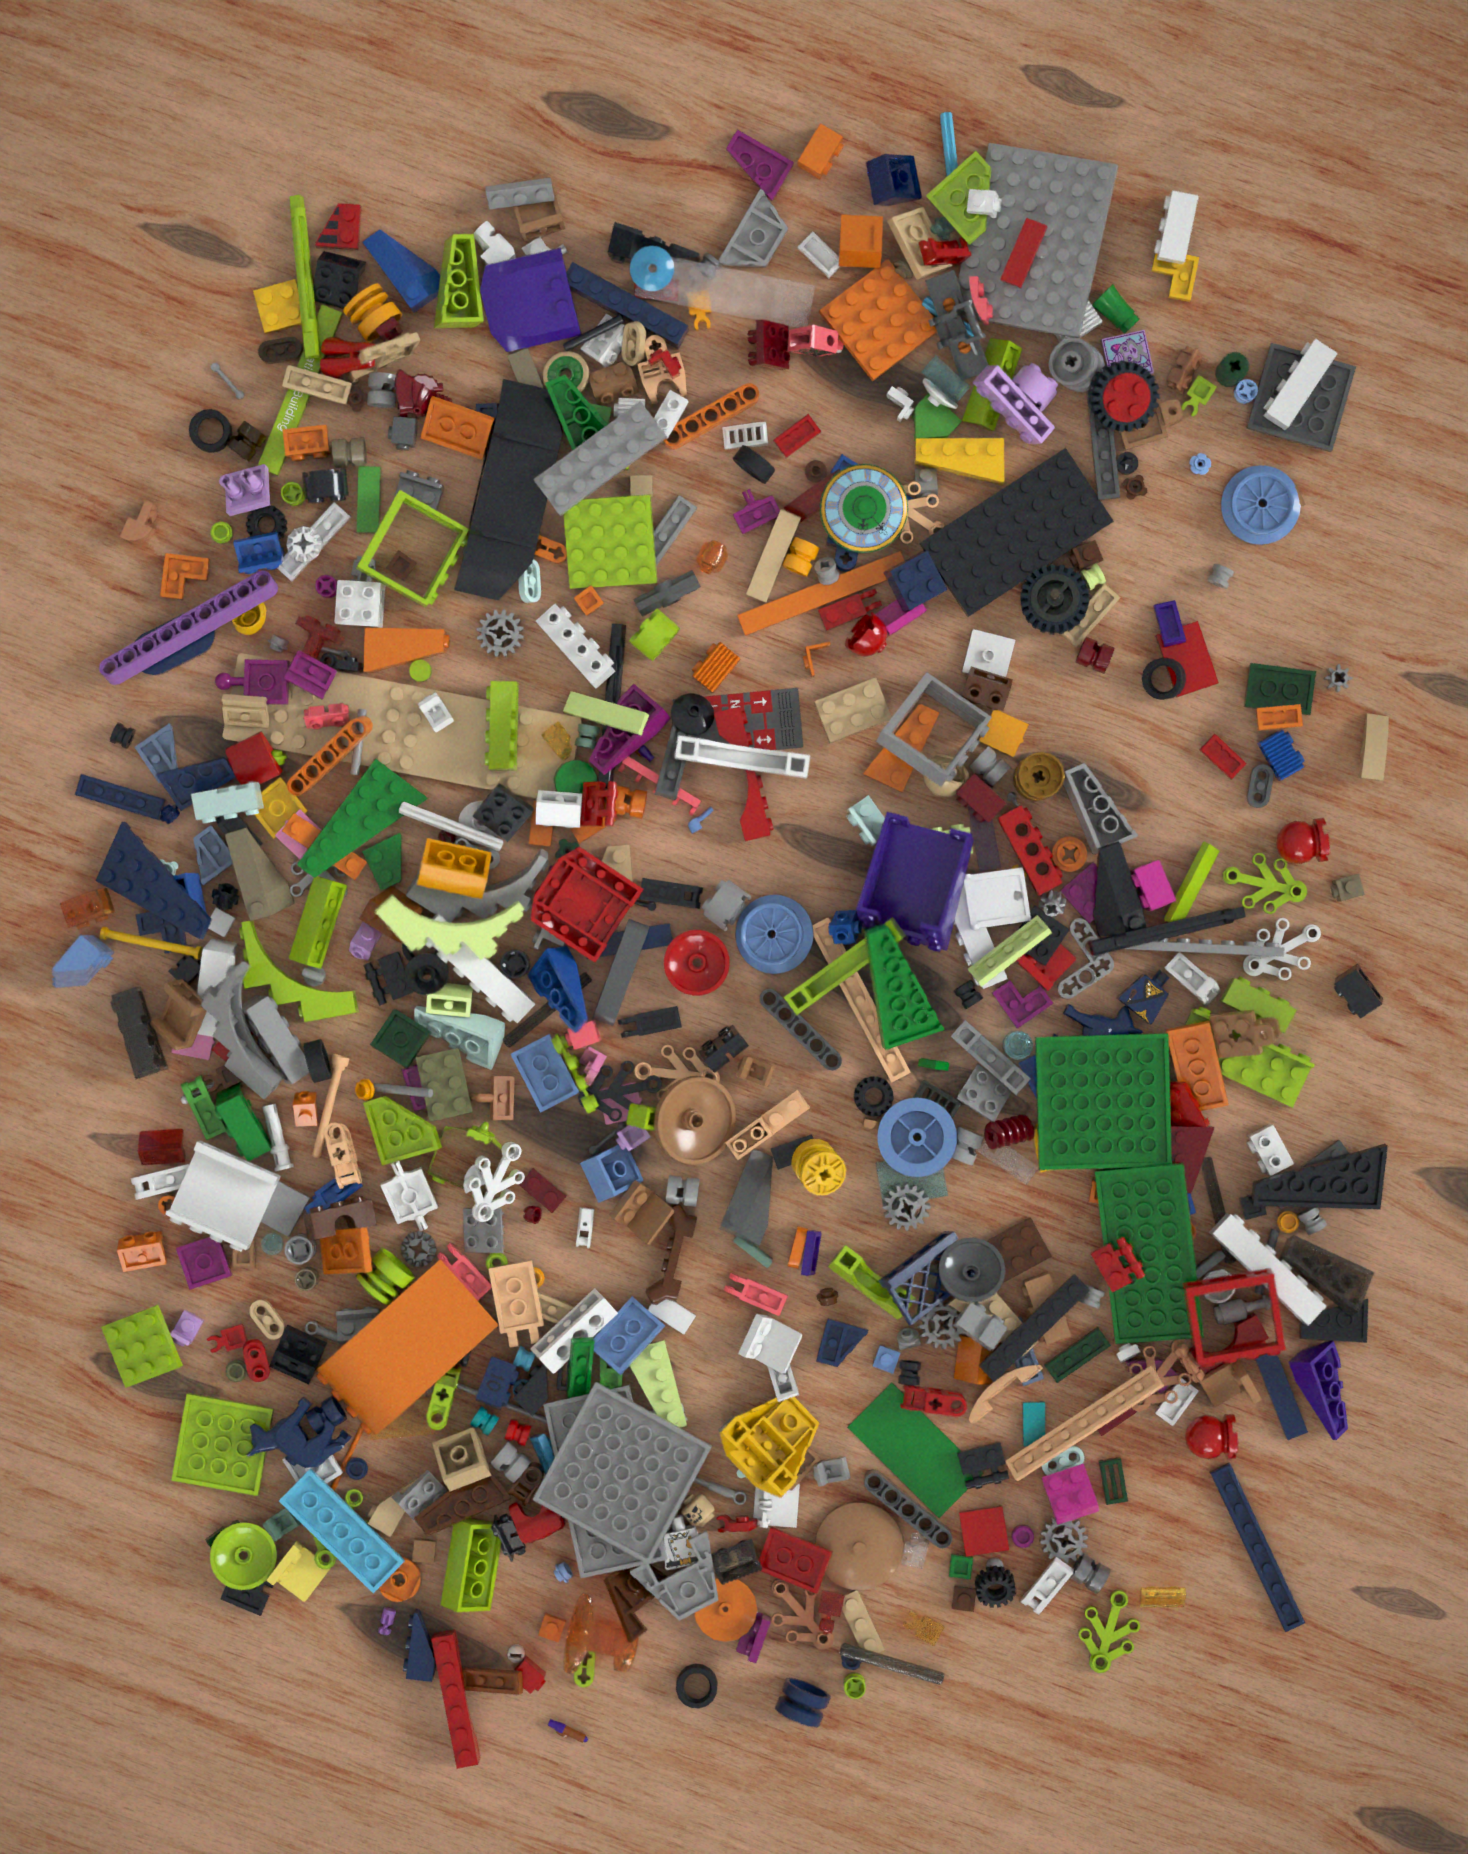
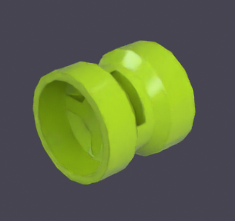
(290, 491)
(856, 1689)

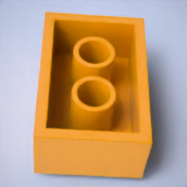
(454, 868)

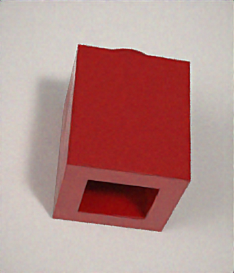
(532, 1675)

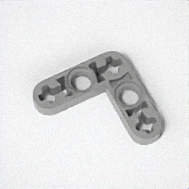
(1092, 960)

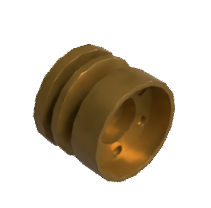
(1050, 772)

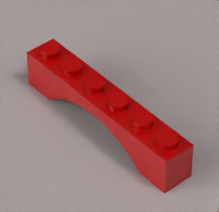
(753, 820)
(454, 1696)

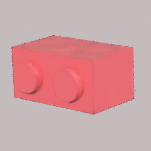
(586, 1036)

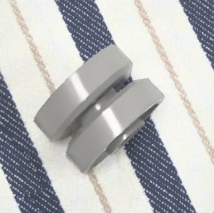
(1075, 364)

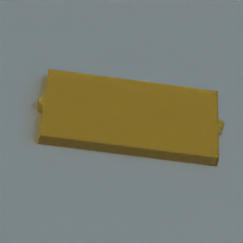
(409, 1423)

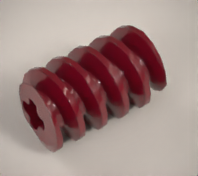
(1008, 1131)

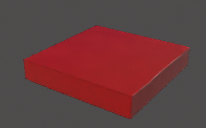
(984, 1530)

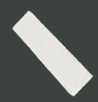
(326, 526)

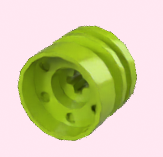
(382, 1280)

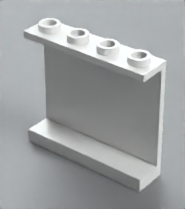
(223, 1196)

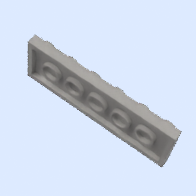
(600, 458)

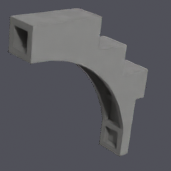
(504, 893)
(232, 1031)

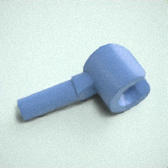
(694, 825)

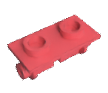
(316, 717)

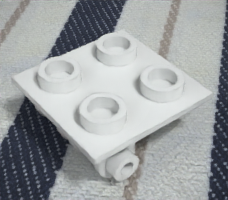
(776, 1511)

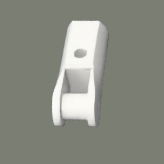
(585, 1223)

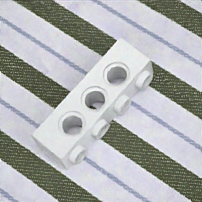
(582, 1321)

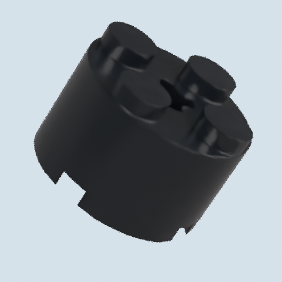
(325, 484)

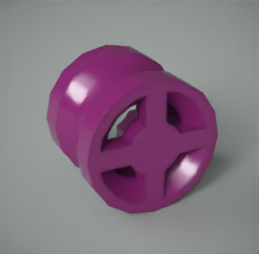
(324, 583)

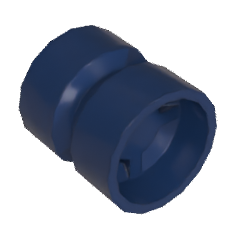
(329, 1410)

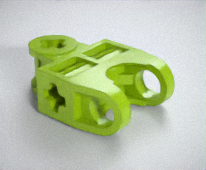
(445, 1385)

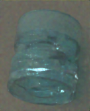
(1017, 1045)

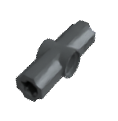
(667, 593)

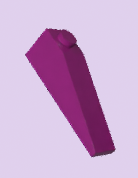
(619, 744)

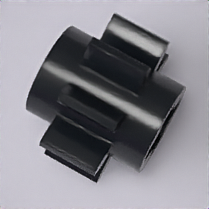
(225, 896)

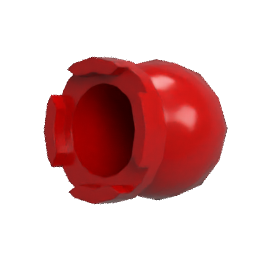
(1301, 842)
(1211, 1437)

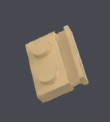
(245, 711)

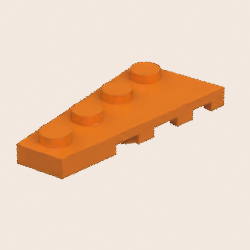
(888, 767)

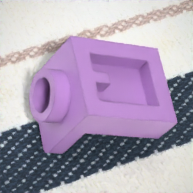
(186, 1328)

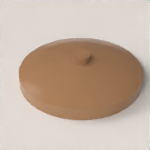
(694, 1120)
(863, 1543)

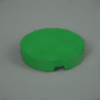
(572, 774)

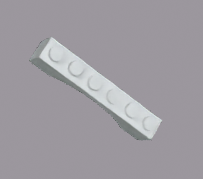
(742, 757)

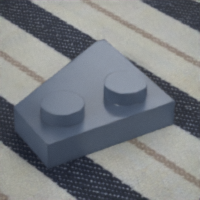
(159, 751)
(212, 854)

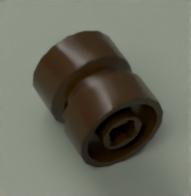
(246, 441)

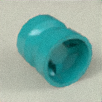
(484, 1421)

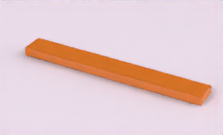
(817, 595)

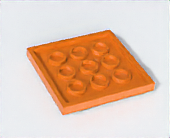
(879, 320)

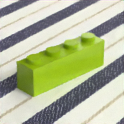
(503, 725)

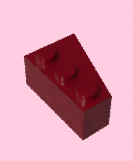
(1190, 1147)

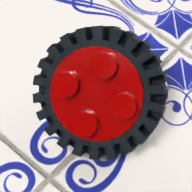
(1123, 396)

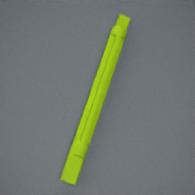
(304, 277)

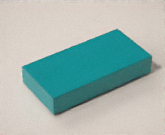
(1033, 1421)

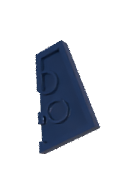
(194, 779)

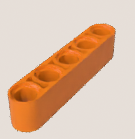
(717, 407)
(320, 759)

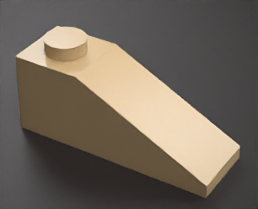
(388, 1513)

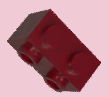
(980, 799)

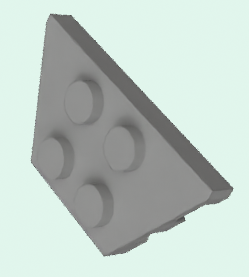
(756, 236)

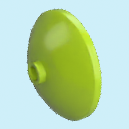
(238, 1572)

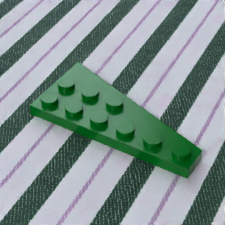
(362, 815)
(899, 999)

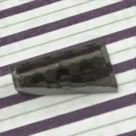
(139, 1036)
(1329, 1273)

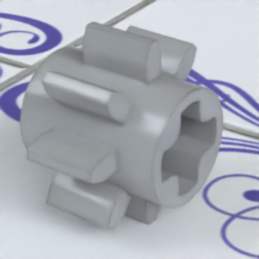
(1343, 679)
(1052, 903)

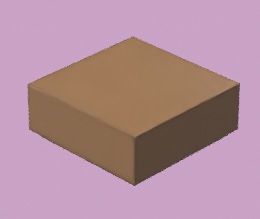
(424, 1551)

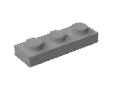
(519, 193)

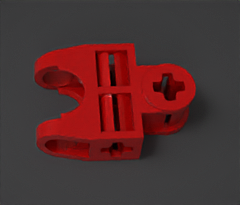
(923, 1396)

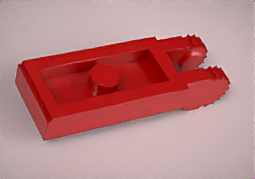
(847, 610)

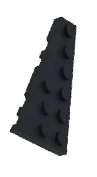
(1341, 1182)

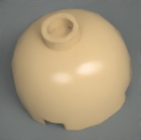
(948, 788)

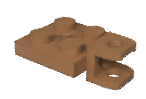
(1156, 427)
(1253, 1033)

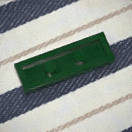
(1077, 1355)

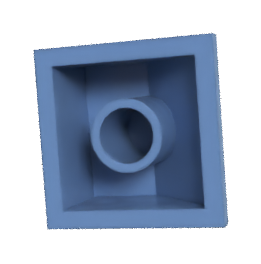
(611, 1172)

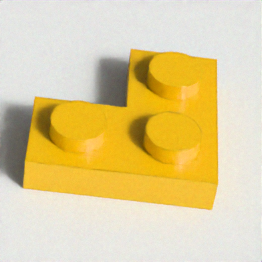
(1182, 276)

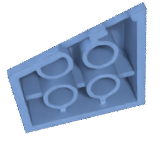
(81, 962)

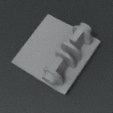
(984, 1093)
(483, 1236)

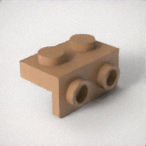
(613, 383)

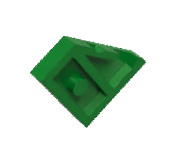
(386, 861)

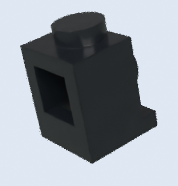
(187, 969)

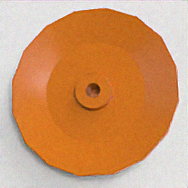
(731, 1614)

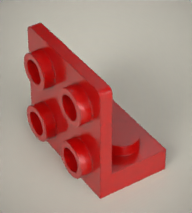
(1047, 974)

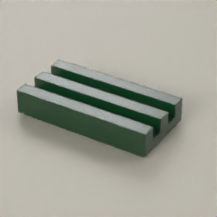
(1110, 1462)

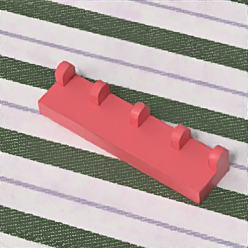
(649, 774)

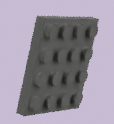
(1322, 412)

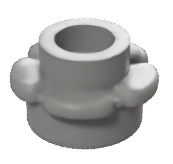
(278, 643)

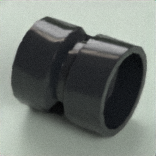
(515, 963)

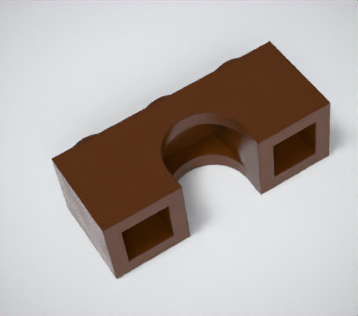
(321, 1221)

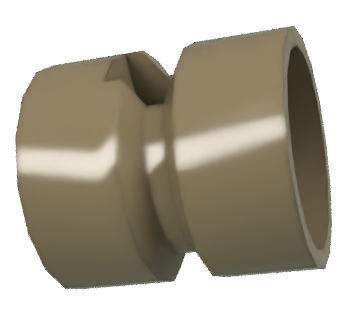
(349, 452)

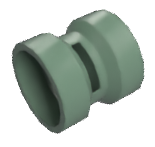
(587, 731)

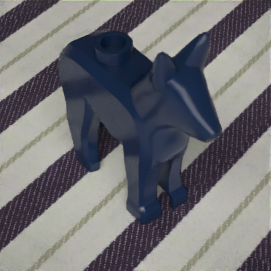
(1102, 1025)
(293, 1441)

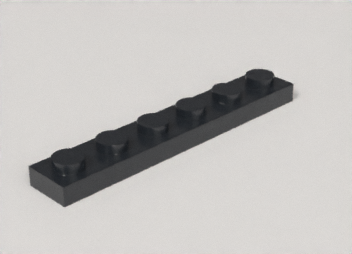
(1034, 1327)

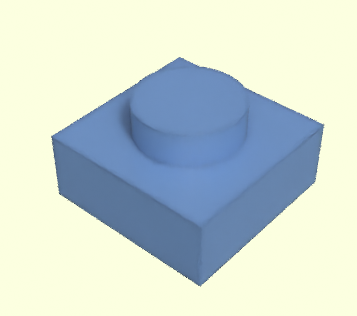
(886, 1359)

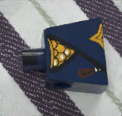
(1145, 996)

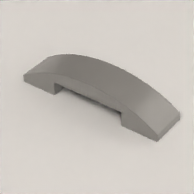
(990, 1057)

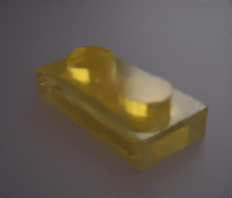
(1162, 1596)

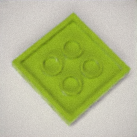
(141, 1346)

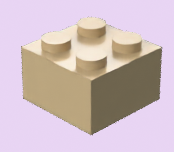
(461, 1459)

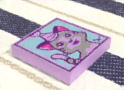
(1127, 348)

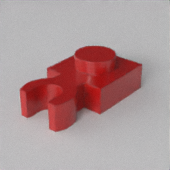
(231, 1338)

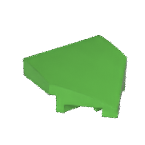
(933, 420)

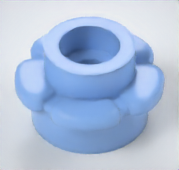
(1206, 464)
(563, 1572)

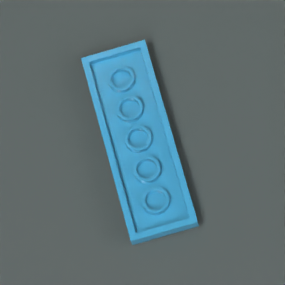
(341, 1530)

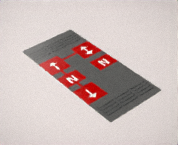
(770, 714)

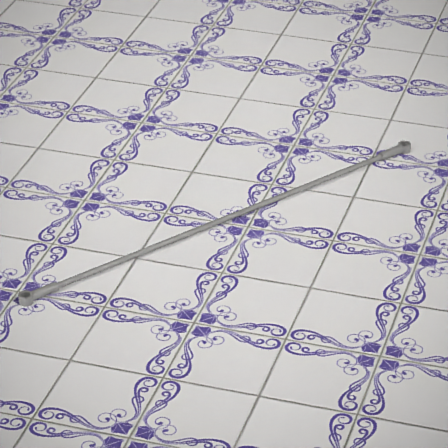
(710, 1485)

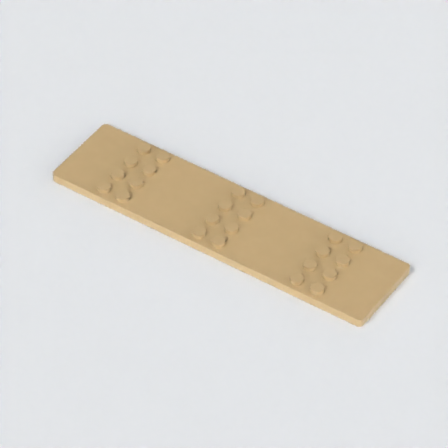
(405, 738)

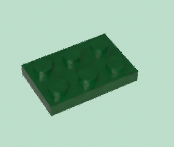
(1279, 687)

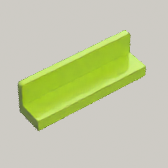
(979, 409)
(317, 922)

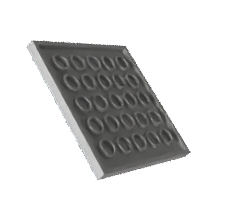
(622, 1472)

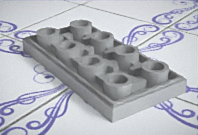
(284, 1208)

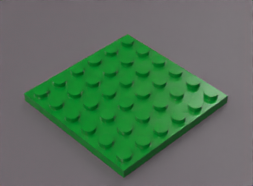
(1103, 1101)

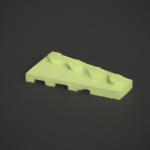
(658, 1383)

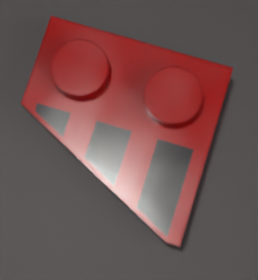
(342, 228)

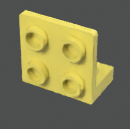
(298, 1572)

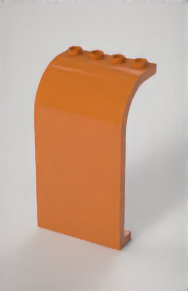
(406, 1348)

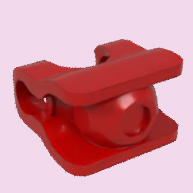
(537, 1527)

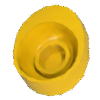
(251, 621)

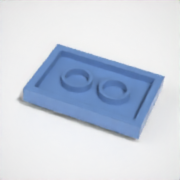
(545, 1073)
(626, 1335)

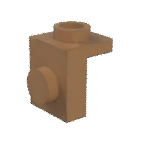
(755, 1071)

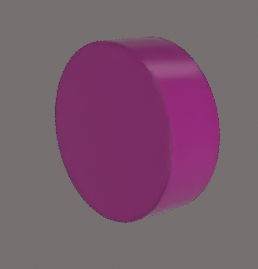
(1022, 1536)

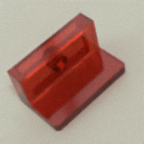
(161, 1146)

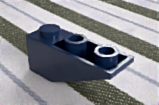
(421, 1659)

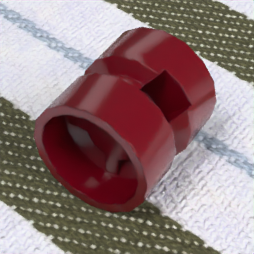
(1095, 655)

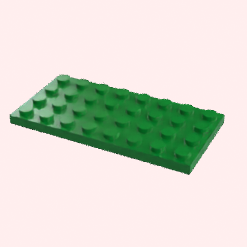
(1153, 1216)

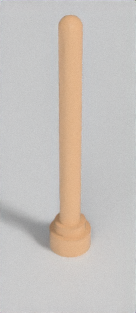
(338, 1063)

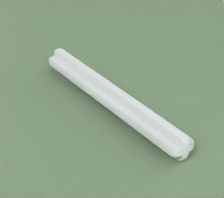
(451, 826)

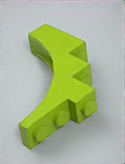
(284, 989)

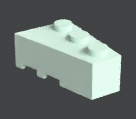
(227, 802)

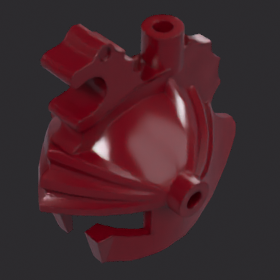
(415, 393)

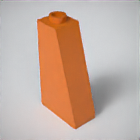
(399, 646)

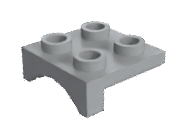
(420, 1494)

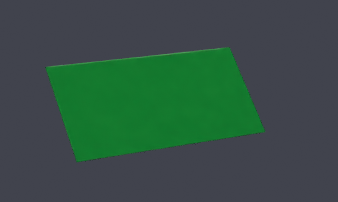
(913, 1450)

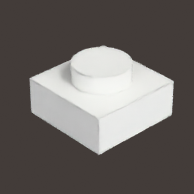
(1127, 1352)

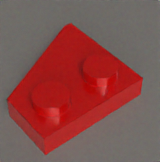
(1184, 1107)

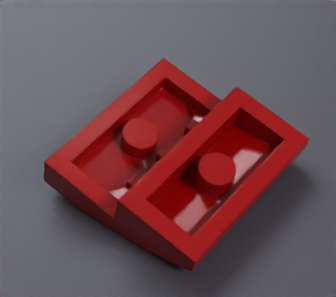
(253, 760)

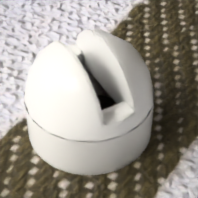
(516, 1649)

